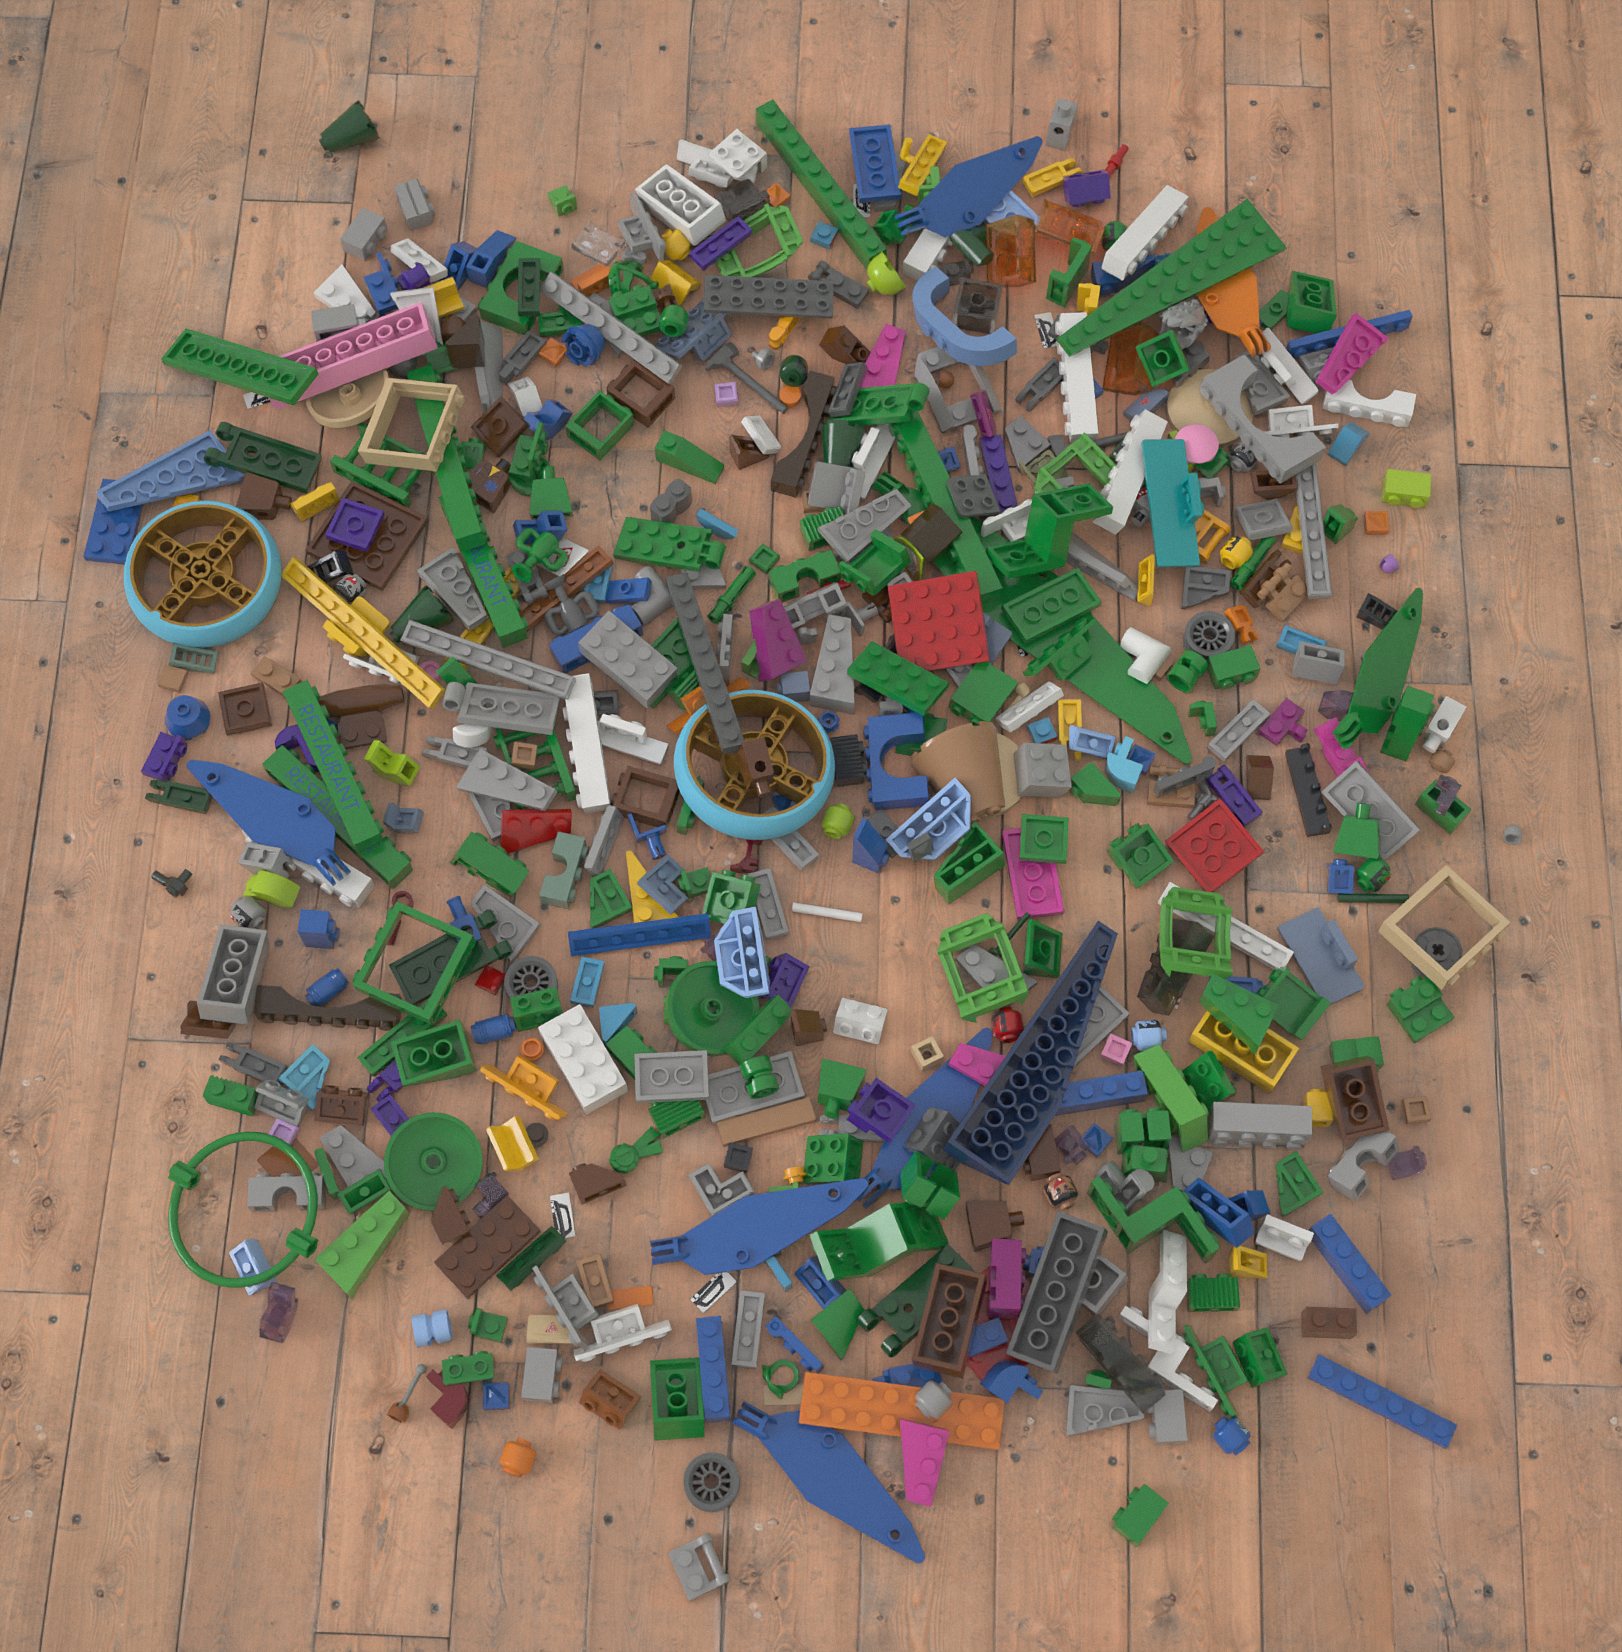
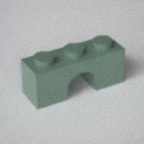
(560, 889)

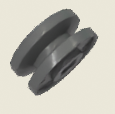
(1441, 942)

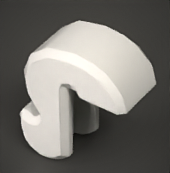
(471, 735)

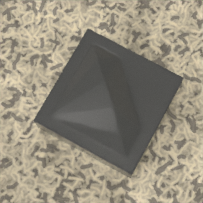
(920, 847)

